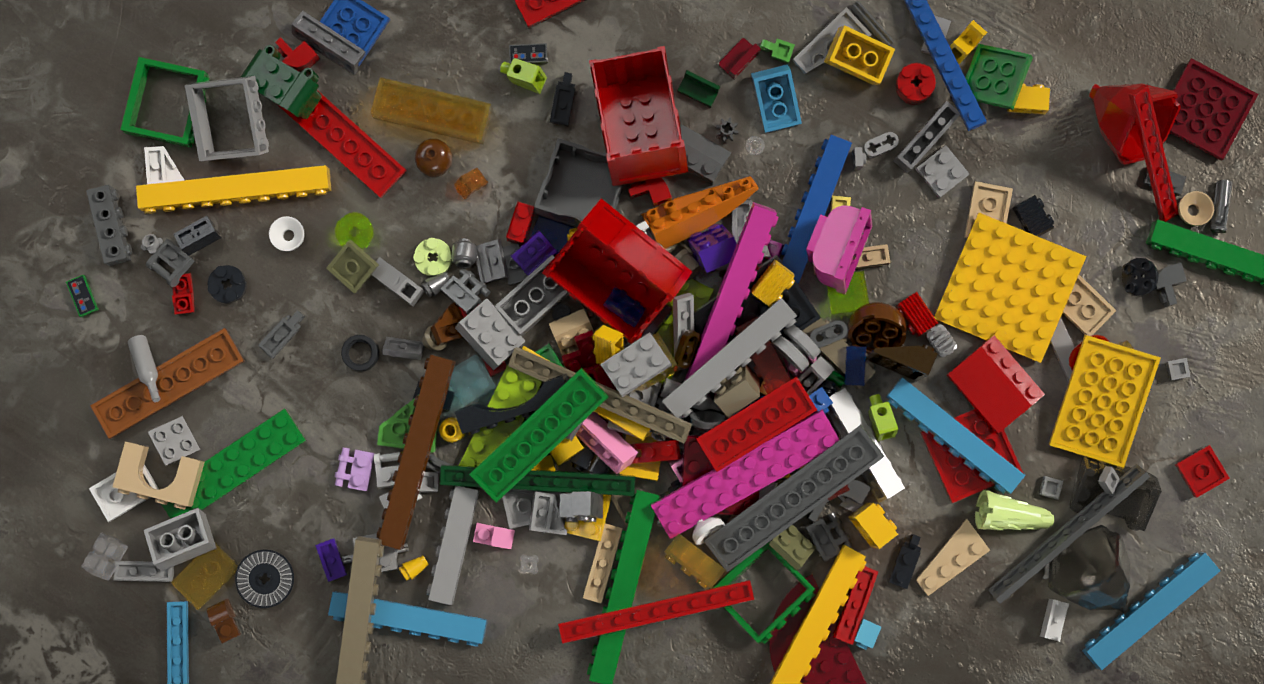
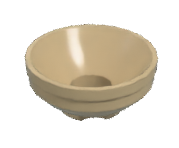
(1202, 202)

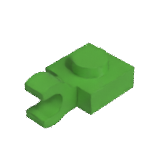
(780, 49)

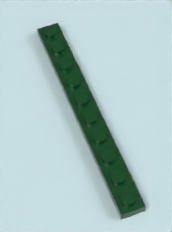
(550, 481)

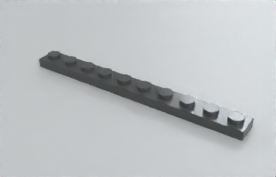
(1067, 534)

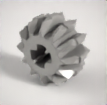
(941, 340)

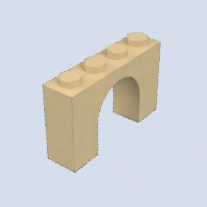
(131, 478)

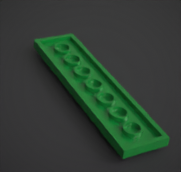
(539, 435)
(243, 460)

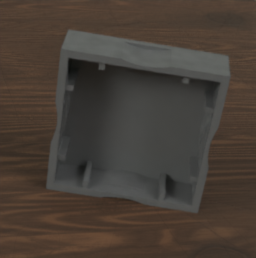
(575, 184)

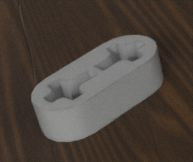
(878, 141)

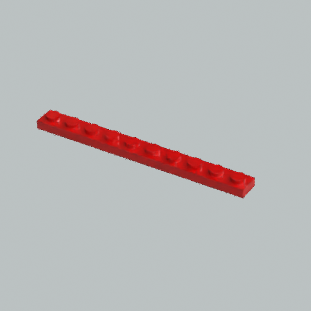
(656, 611)

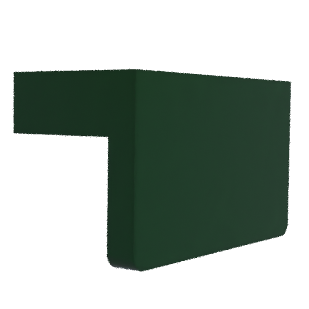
(699, 89)

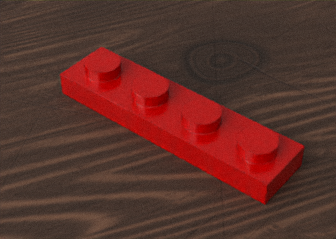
(855, 606)

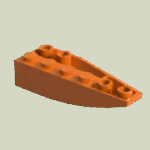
(696, 211)

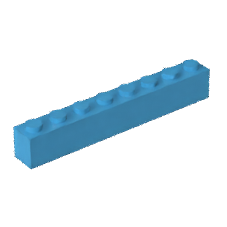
(955, 436)
(1150, 610)
(417, 620)

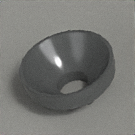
(705, 420)

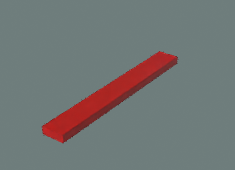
(1153, 152)

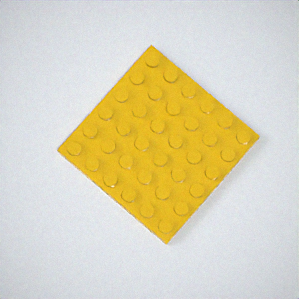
(1009, 287)

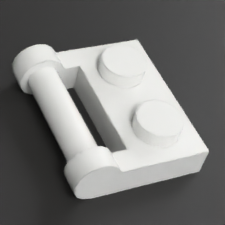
(385, 474)

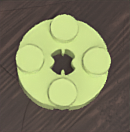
(433, 246)

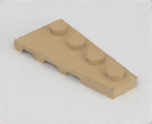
(957, 554)

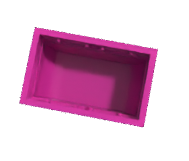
(835, 244)

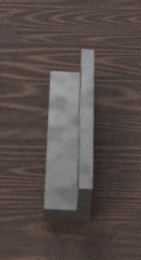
(327, 42)

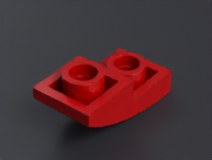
(183, 295)

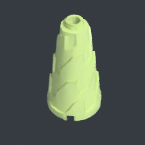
(1002, 512)

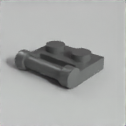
(173, 257)

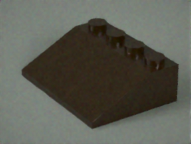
(908, 361)

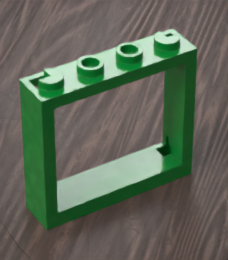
(136, 95)
(792, 610)

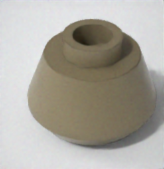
(430, 342)

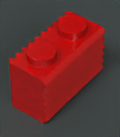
(520, 223)
(916, 315)

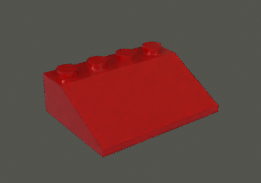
(995, 384)

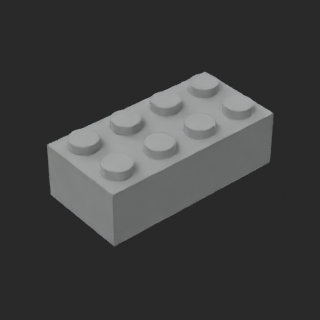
(531, 300)

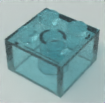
(471, 381)

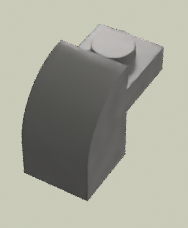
(1167, 278)

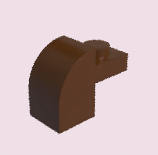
(222, 619)

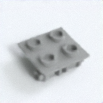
(173, 441)

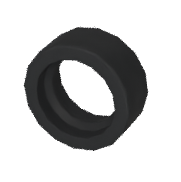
(360, 367)

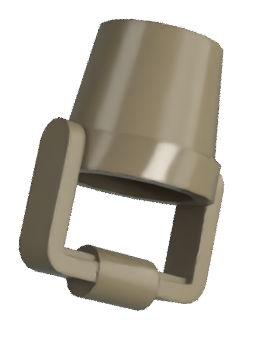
(686, 258)

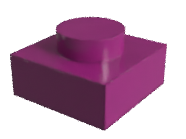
(775, 248)

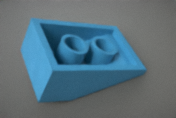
(776, 98)

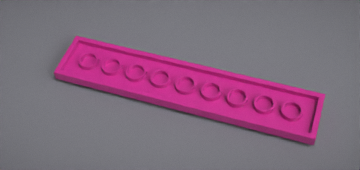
(746, 475)

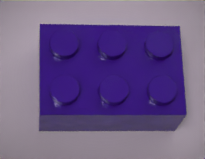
(712, 247)

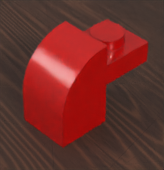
(298, 59)
(657, 190)

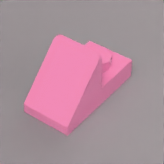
(493, 536)

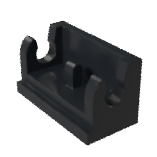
(197, 236)

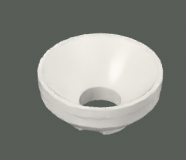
(278, 229)
(705, 529)

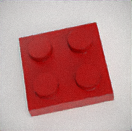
(1202, 471)

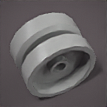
(798, 344)

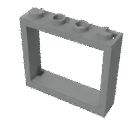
(201, 123)

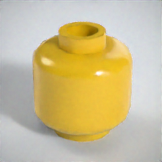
(450, 430)

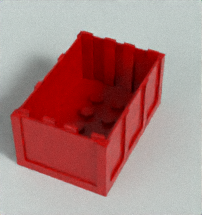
(638, 116)
(616, 253)

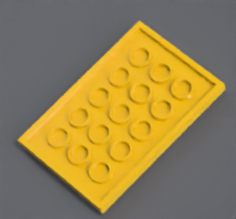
(1104, 400)

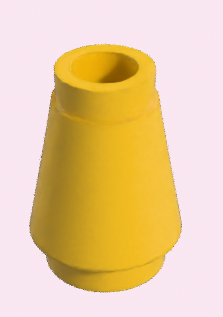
(413, 567)

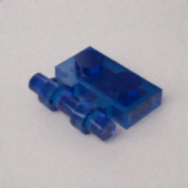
(624, 306)

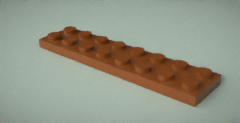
(174, 381)

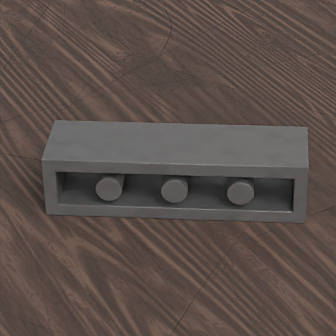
(927, 137)

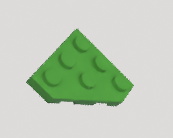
(393, 430)

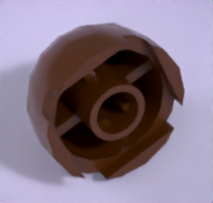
(433, 157)

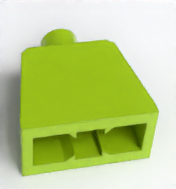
(524, 75)
(883, 426)

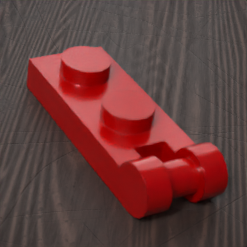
(657, 451)

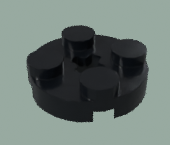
(216, 286)

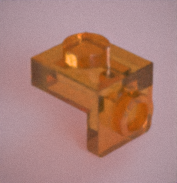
(470, 183)

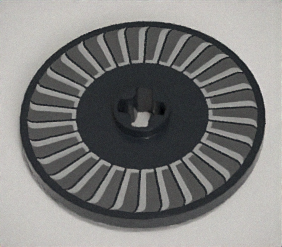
(276, 568)

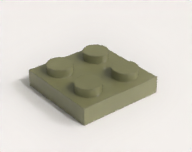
(352, 266)
(793, 547)

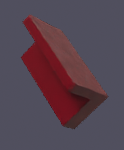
(739, 58)

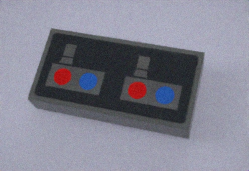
(529, 53)

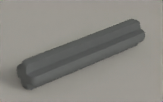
(871, 23)

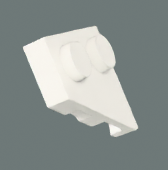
(160, 166)

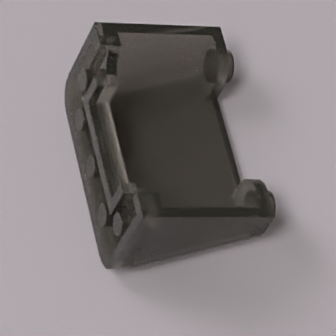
(1134, 509)

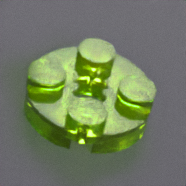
(352, 220)

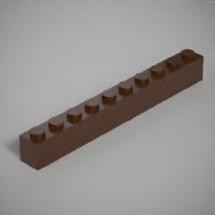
(416, 452)

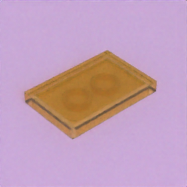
(205, 576)

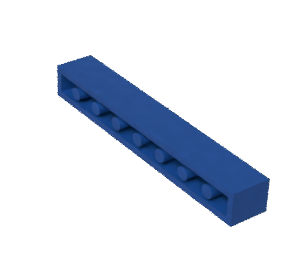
(815, 203)

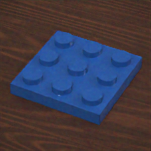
(356, 22)

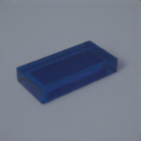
(855, 366)

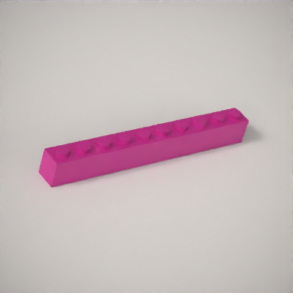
(735, 284)

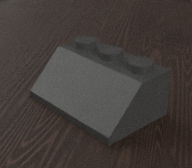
(703, 156)

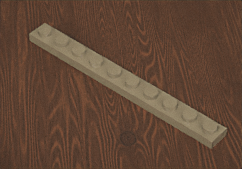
(623, 406)

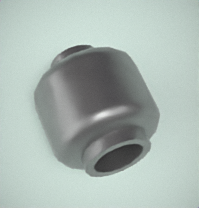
(464, 253)

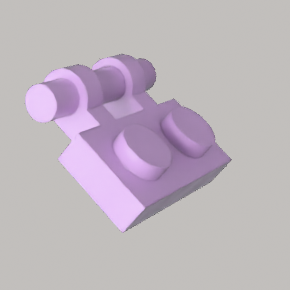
(360, 471)

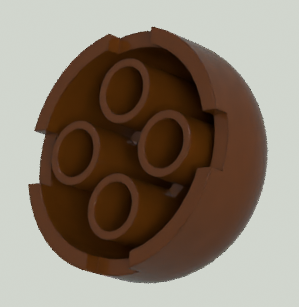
(881, 320)

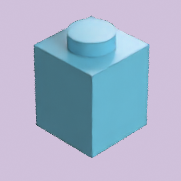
(867, 634)

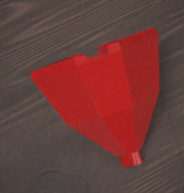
(1118, 120)

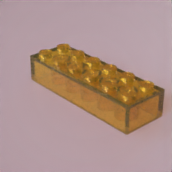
(431, 111)

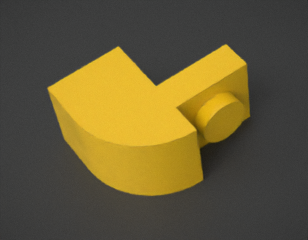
(967, 41)
(566, 450)

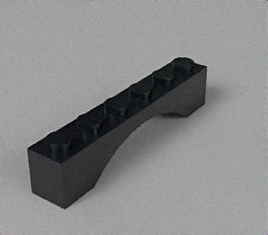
(477, 416)

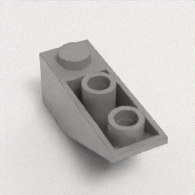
(397, 282)

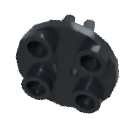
(1139, 267)

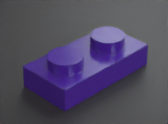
(331, 559)

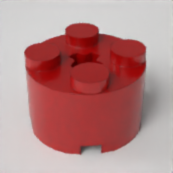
(923, 76)

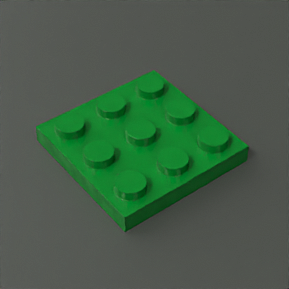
(997, 75)

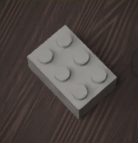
(489, 334)
(179, 539)

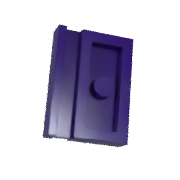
(533, 253)

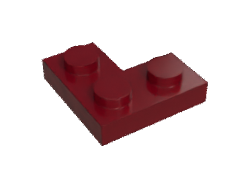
(584, 356)

